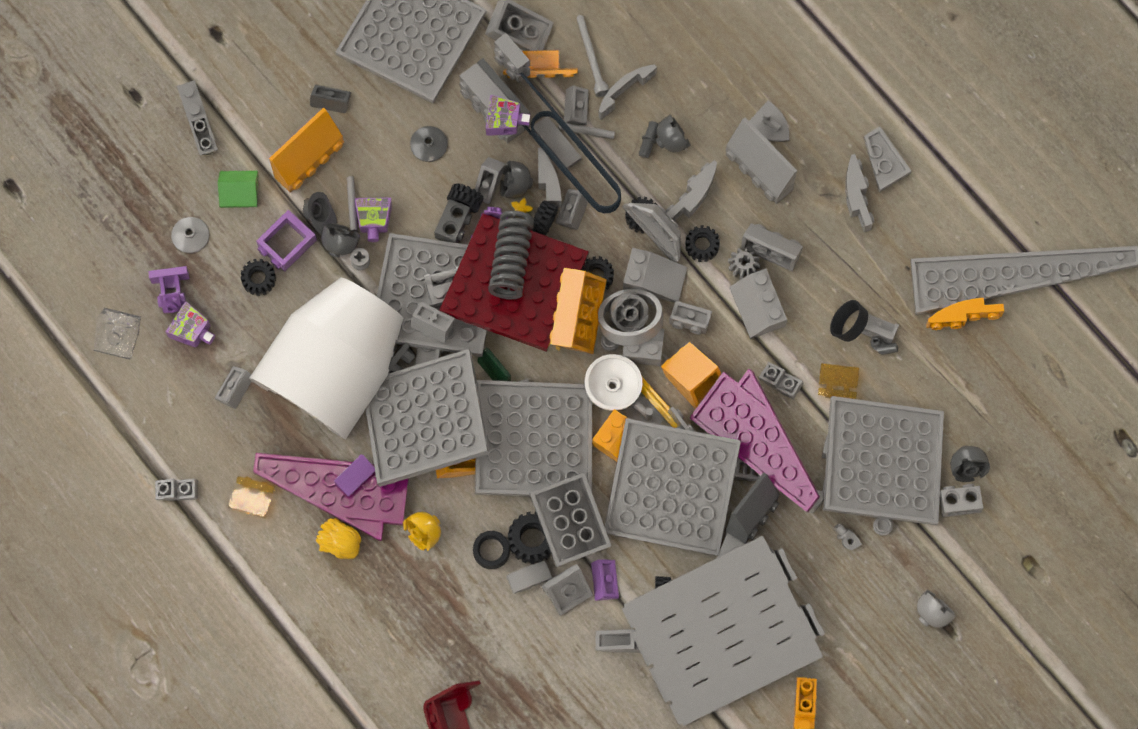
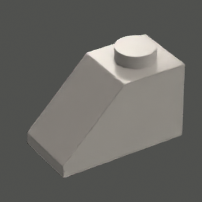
(489, 178)

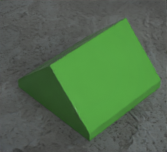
(238, 189)

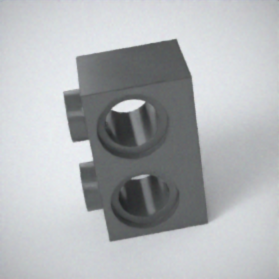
(448, 221)

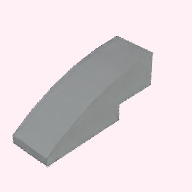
(548, 179)
(616, 641)

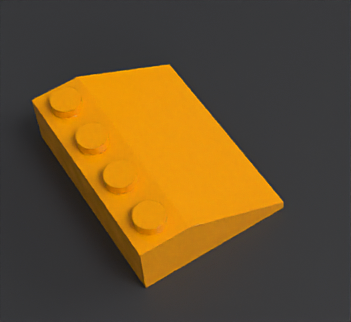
(306, 151)
(577, 310)

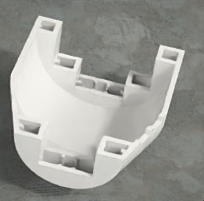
(332, 355)

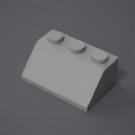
(772, 246)
(758, 304)

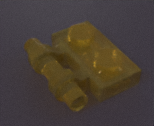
(838, 376)
(251, 503)

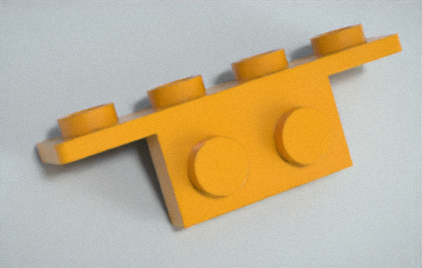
(546, 63)

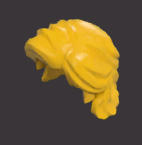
(339, 539)

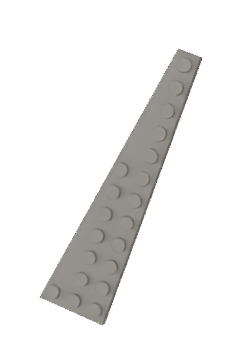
(954, 279)

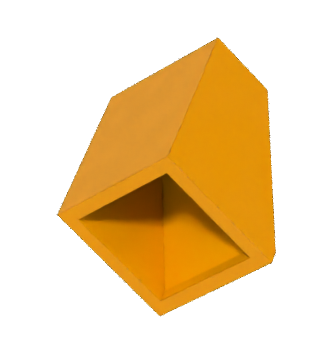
(691, 373)

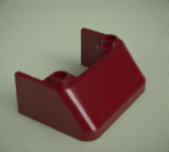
(448, 707)

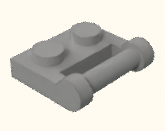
(438, 292)

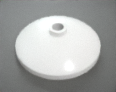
(614, 370)

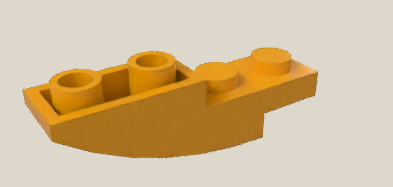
(958, 313)
(805, 703)

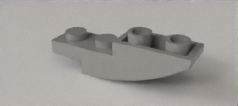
(197, 118)
(855, 187)
(697, 189)

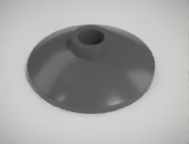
(432, 151)

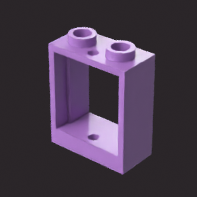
(301, 248)

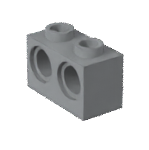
(962, 506)

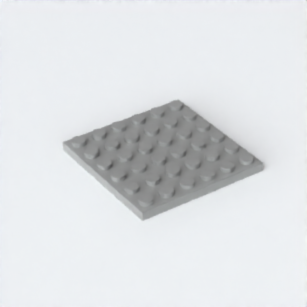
(411, 41)
(404, 288)
(426, 418)
(533, 436)
(883, 460)
(672, 486)

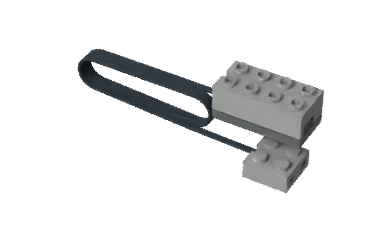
(482, 81)

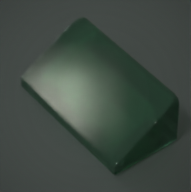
(493, 366)

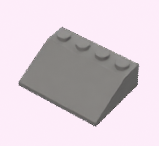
(761, 161)
(570, 519)

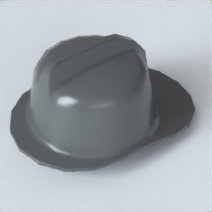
(319, 211)

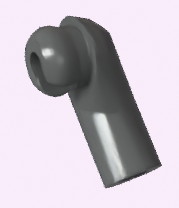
(883, 348)

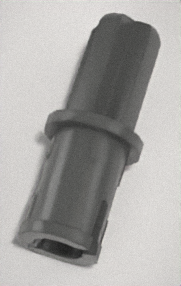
(648, 140)

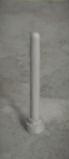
(601, 87)

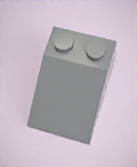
(522, 25)
(655, 275)

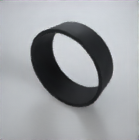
(842, 315)

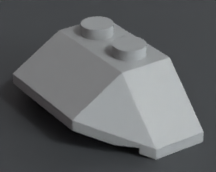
(658, 227)

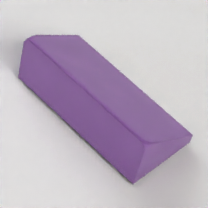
(354, 475)
(604, 580)

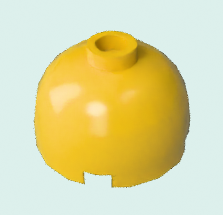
(424, 530)

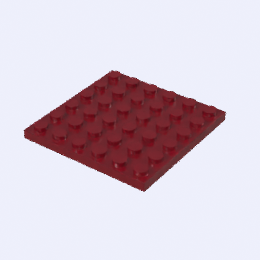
(520, 319)

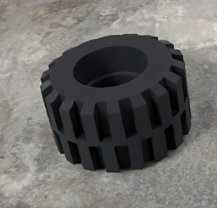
(521, 551)

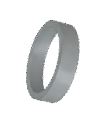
(636, 337)

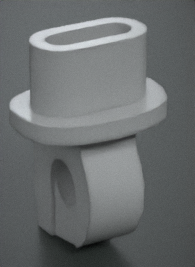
(845, 535)

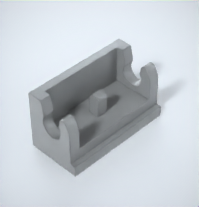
(432, 322)
(880, 328)

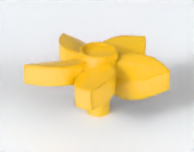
(521, 206)

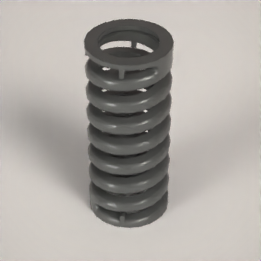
(511, 235)

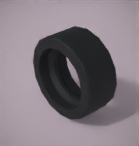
(491, 535)

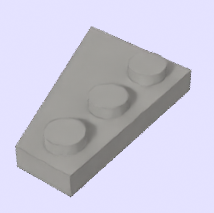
(885, 159)

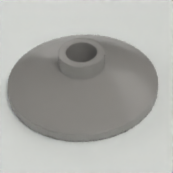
(193, 242)

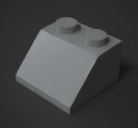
(646, 353)

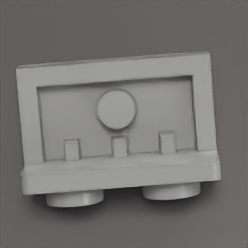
(690, 317)

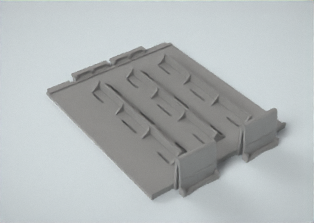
(700, 631)

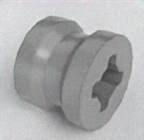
(360, 263)

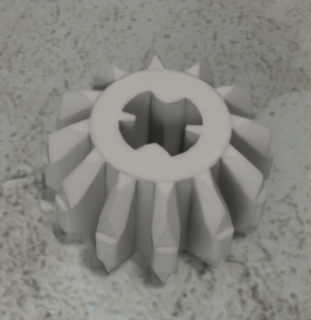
(736, 262)

